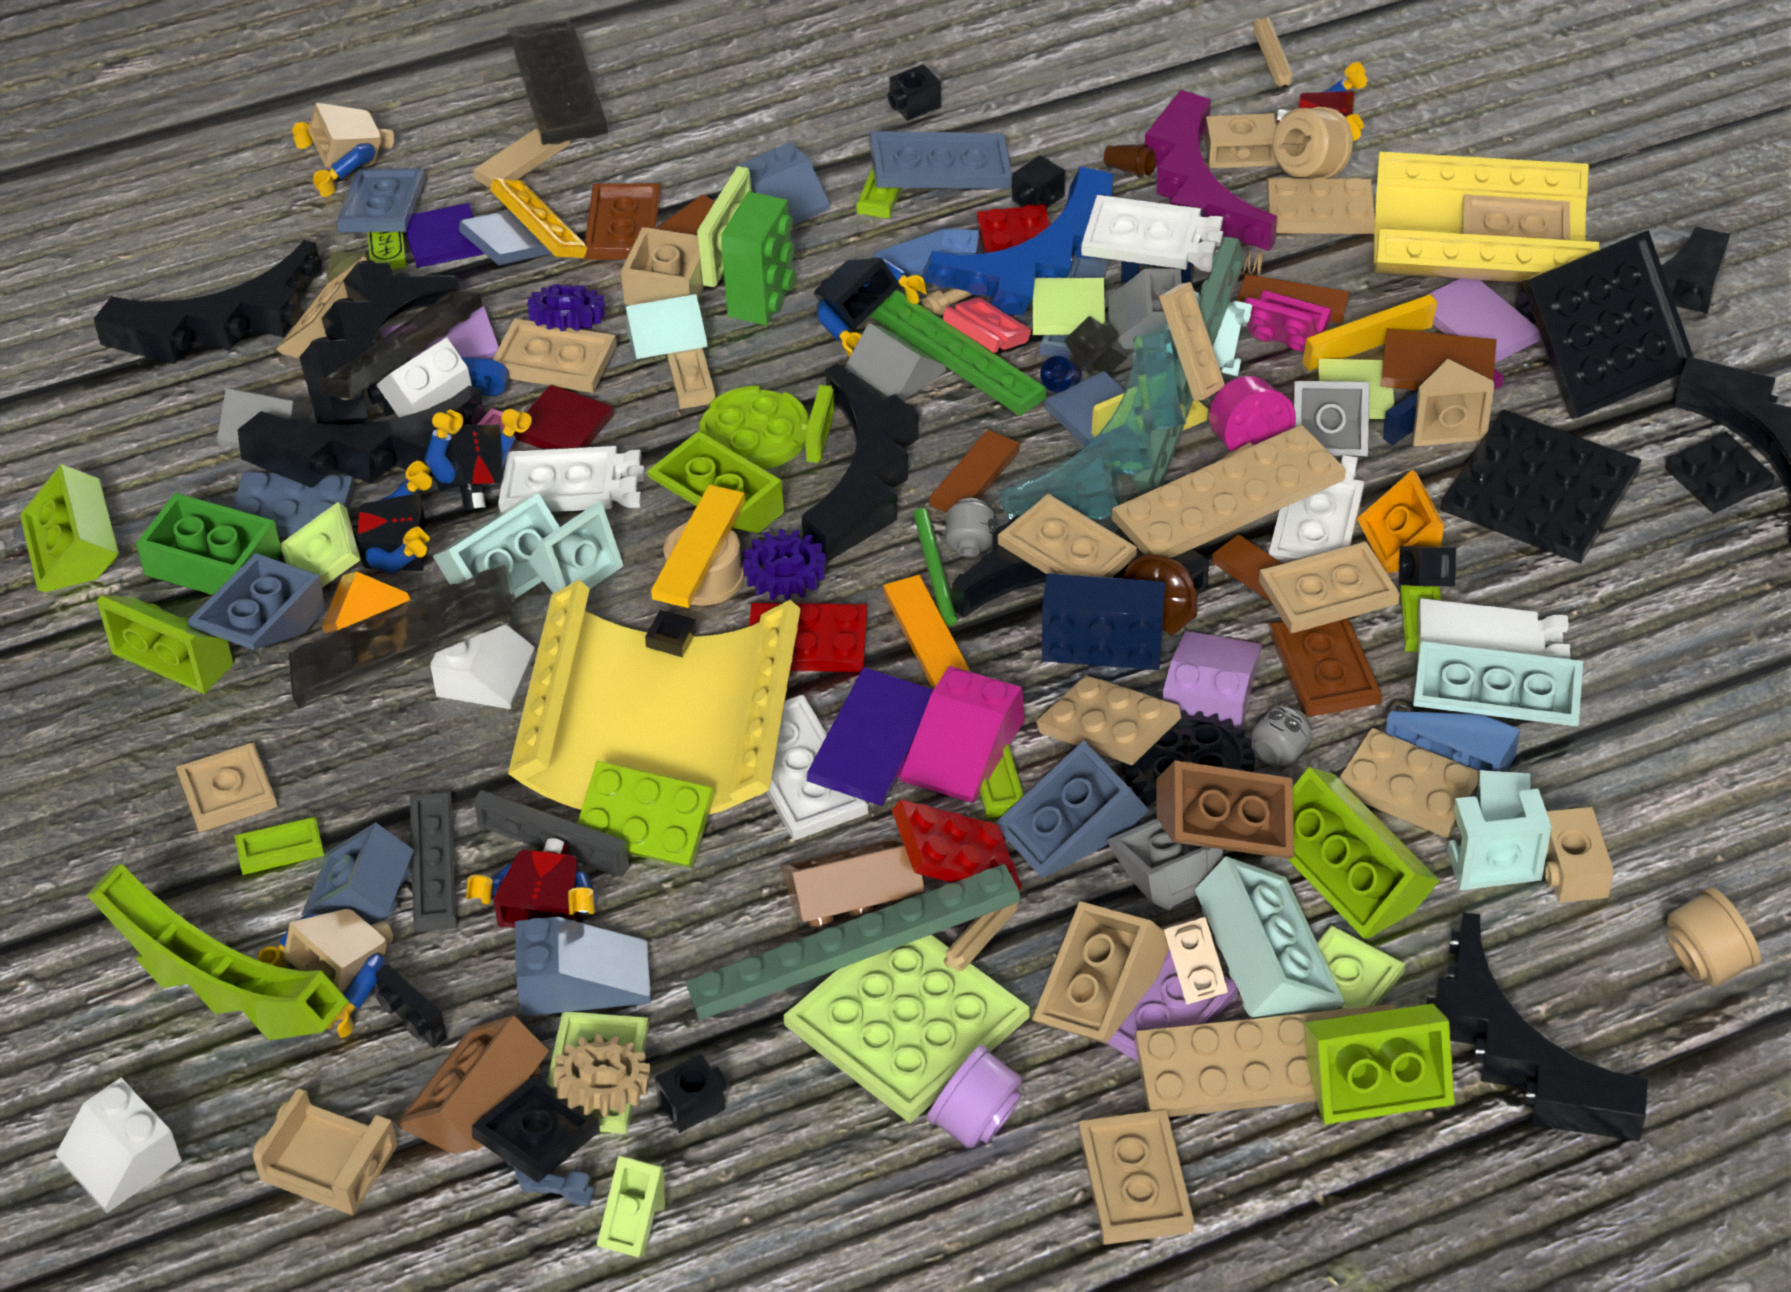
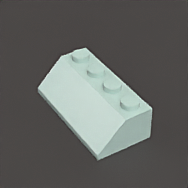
(1498, 683)
(1266, 941)

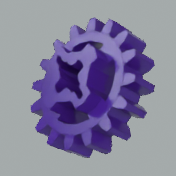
(566, 307)
(784, 564)

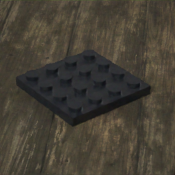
(1608, 324)
(1541, 486)

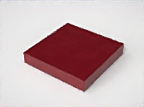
(564, 420)

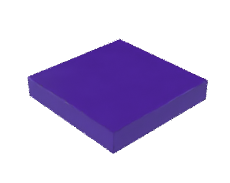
(436, 236)

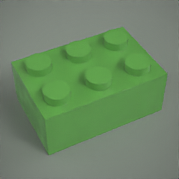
(758, 258)
(203, 543)

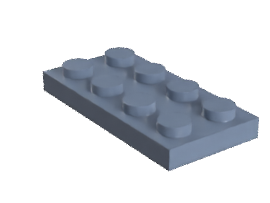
(940, 160)

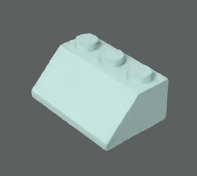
(501, 541)

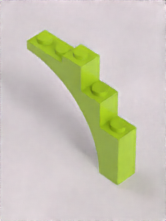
(177, 953)

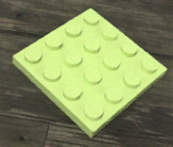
(905, 1022)

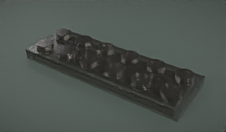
(557, 81)
(402, 636)

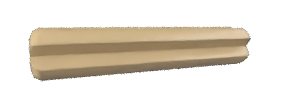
(1273, 52)
(976, 937)

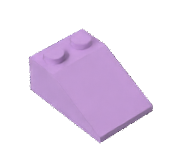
(1213, 676)

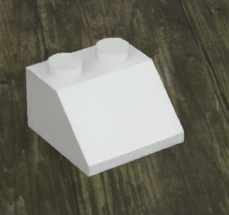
(426, 380)
(484, 668)
(117, 1146)

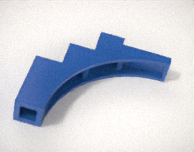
(1011, 273)

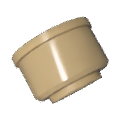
(1313, 142)
(724, 575)
(1712, 939)

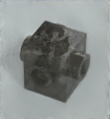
(1095, 347)

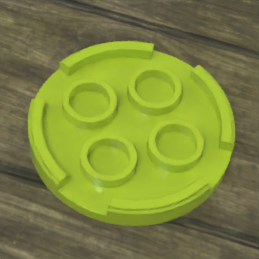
(757, 425)

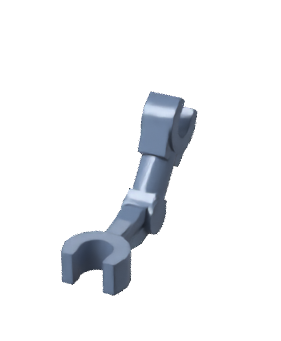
(572, 1187)

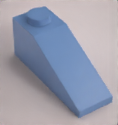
(914, 254)
(1464, 738)

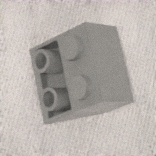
(1137, 307)

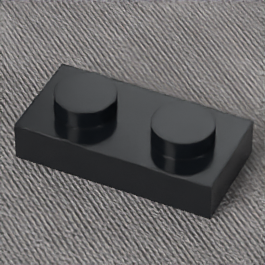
(417, 1012)

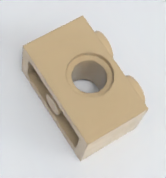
(1240, 140)
(1577, 856)

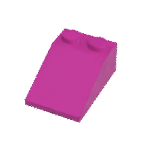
(963, 734)

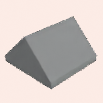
(891, 363)
(242, 405)
(1334, 414)

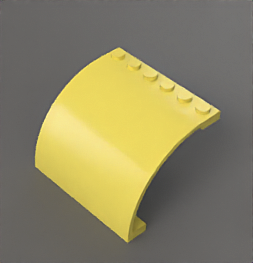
(1423, 210)
(627, 705)

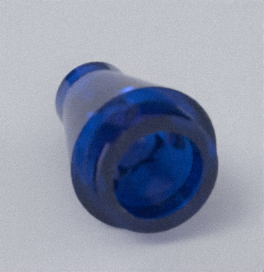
(1059, 374)

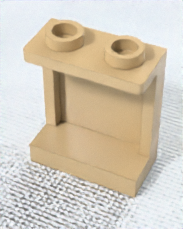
(323, 1154)

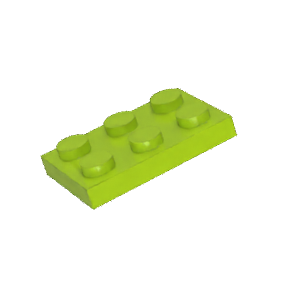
(651, 812)

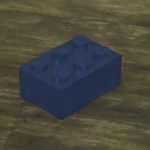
(1103, 621)

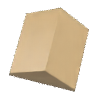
(1452, 406)

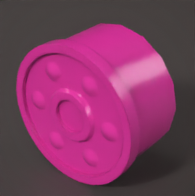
(1250, 412)

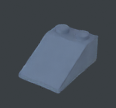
(262, 604)
(1071, 812)
(578, 967)

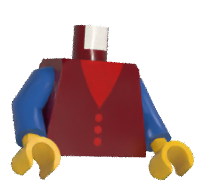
(1338, 98)
(536, 886)

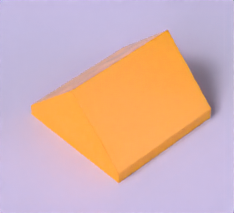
(1401, 519)
(359, 599)

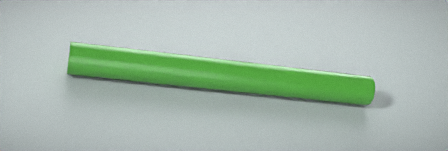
(935, 566)

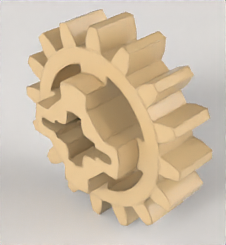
(601, 1075)

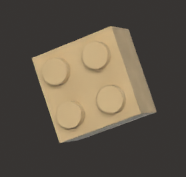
(662, 267)

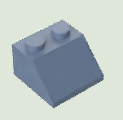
(788, 176)
(362, 875)

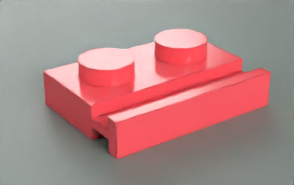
(987, 324)

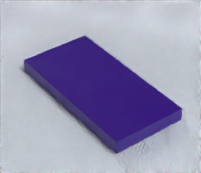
(870, 737)

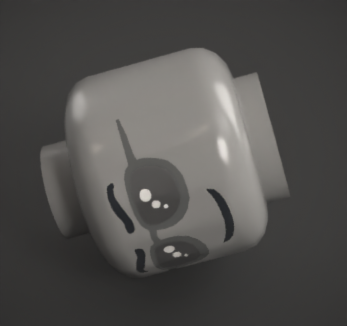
(970, 527)
(1281, 736)

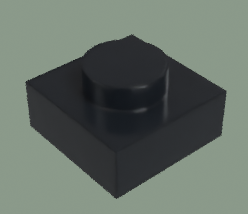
(670, 633)

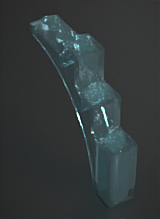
(1124, 444)

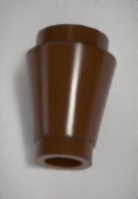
(1132, 159)

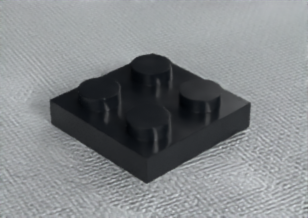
(1719, 472)
(535, 1129)

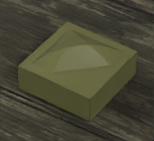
(341, 260)

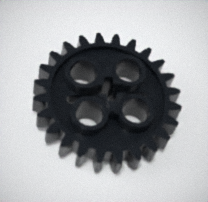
(1210, 745)

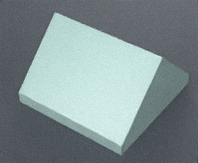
(665, 326)
(578, 551)

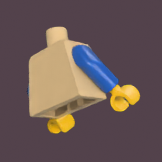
(343, 140)
(340, 947)

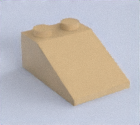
(1101, 972)

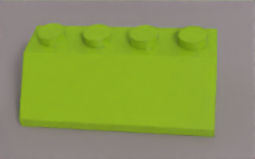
(1354, 856)

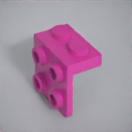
(1286, 319)

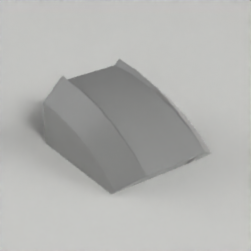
(1162, 868)

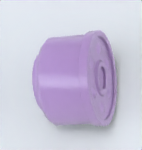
(977, 1099)

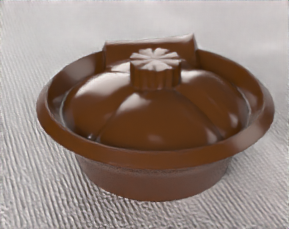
(1180, 594)

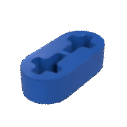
(481, 373)

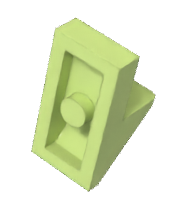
(631, 1205)

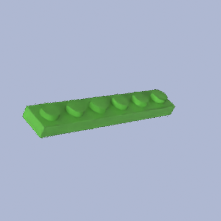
(960, 353)

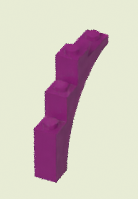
(1189, 181)

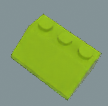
(706, 462)
(68, 530)
(163, 642)
(1380, 1063)

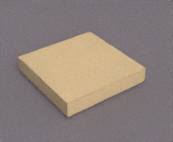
(226, 787)

